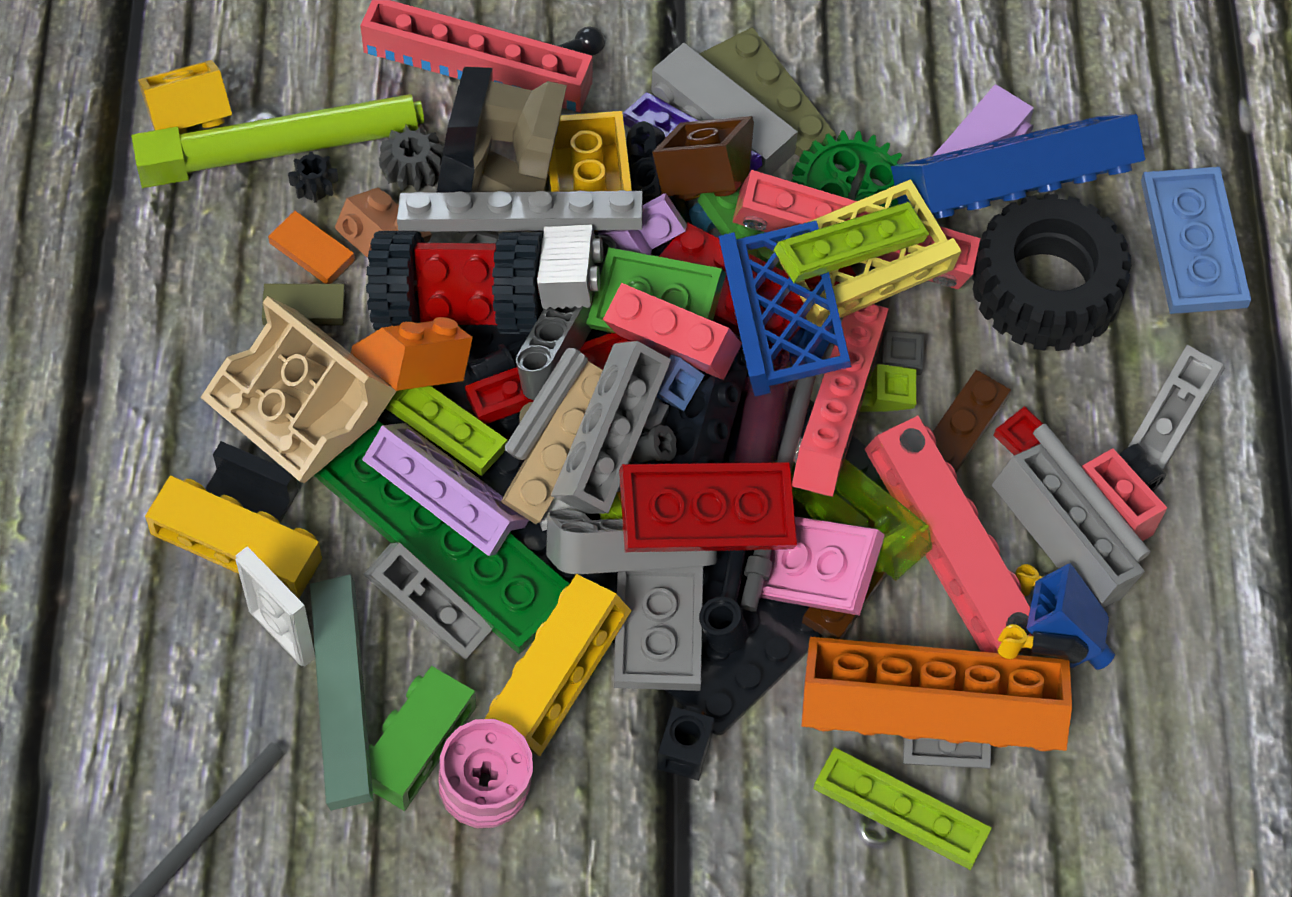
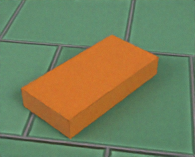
(311, 248)

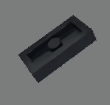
(252, 481)

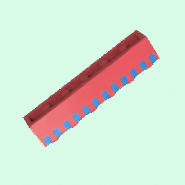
(450, 44)

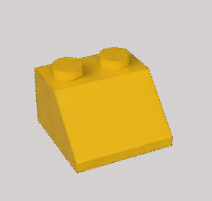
(186, 97)

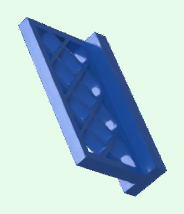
(752, 322)

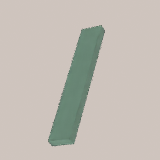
(341, 693)

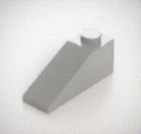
(1177, 405)
(427, 599)

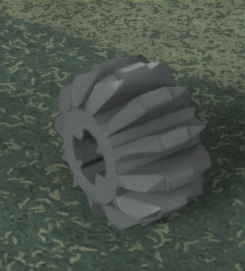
(411, 157)

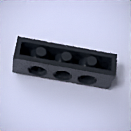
(707, 420)

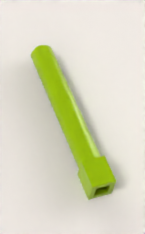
(169, 156)

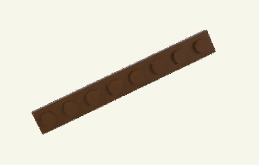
(955, 439)

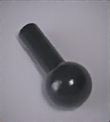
(587, 41)

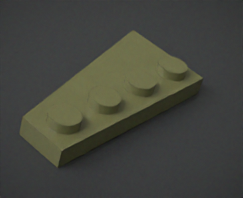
(759, 72)

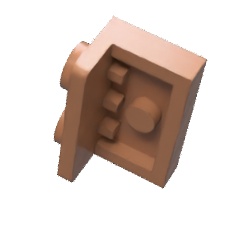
(368, 214)

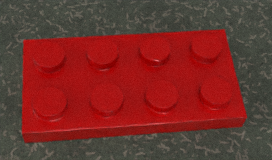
(705, 249)
(707, 507)

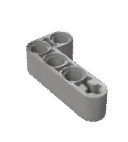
(597, 546)

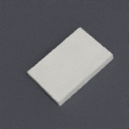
(275, 607)

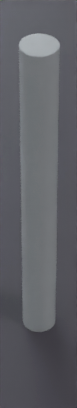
(1091, 492)

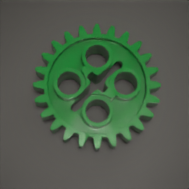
(818, 168)

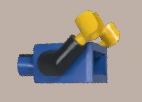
(1062, 620)

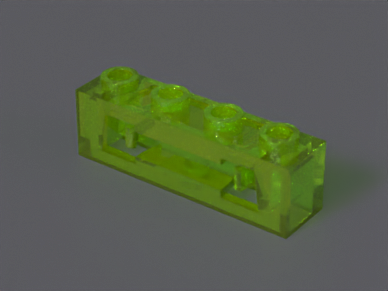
(906, 535)

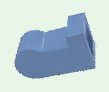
(679, 383)

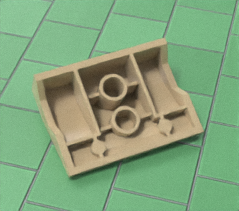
(297, 393)

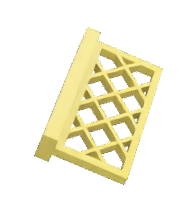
(887, 277)

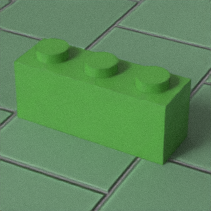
(417, 735)

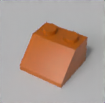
(416, 353)

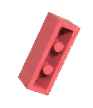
(672, 331)

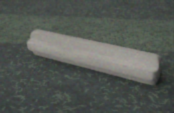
(546, 403)

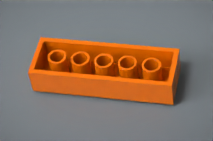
(937, 694)

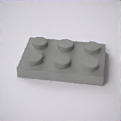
(663, 632)

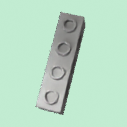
(611, 427)

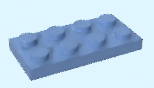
(1195, 240)

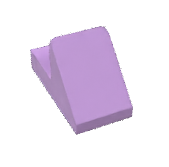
(659, 224)

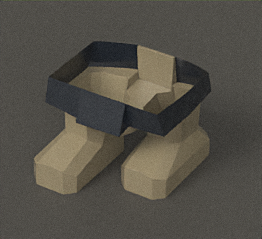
(499, 113)

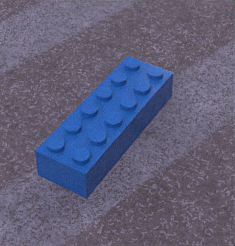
(1024, 164)

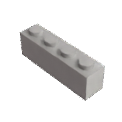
(708, 94)
(1066, 524)

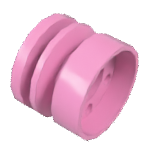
(490, 749)

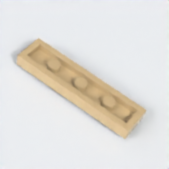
(537, 476)

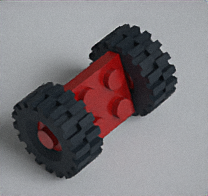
(455, 281)

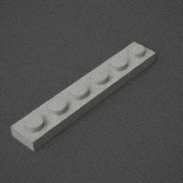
(519, 210)

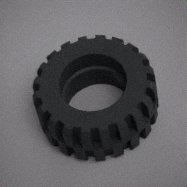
(1059, 230)

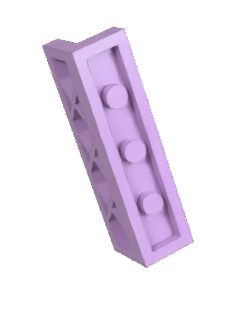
(443, 486)

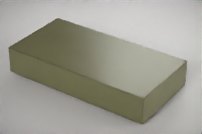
(317, 302)

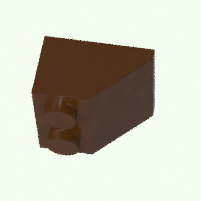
(705, 157)

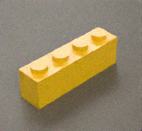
(222, 528)
(559, 661)

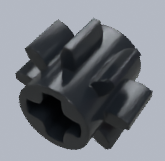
(313, 177)

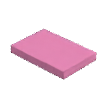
(826, 567)

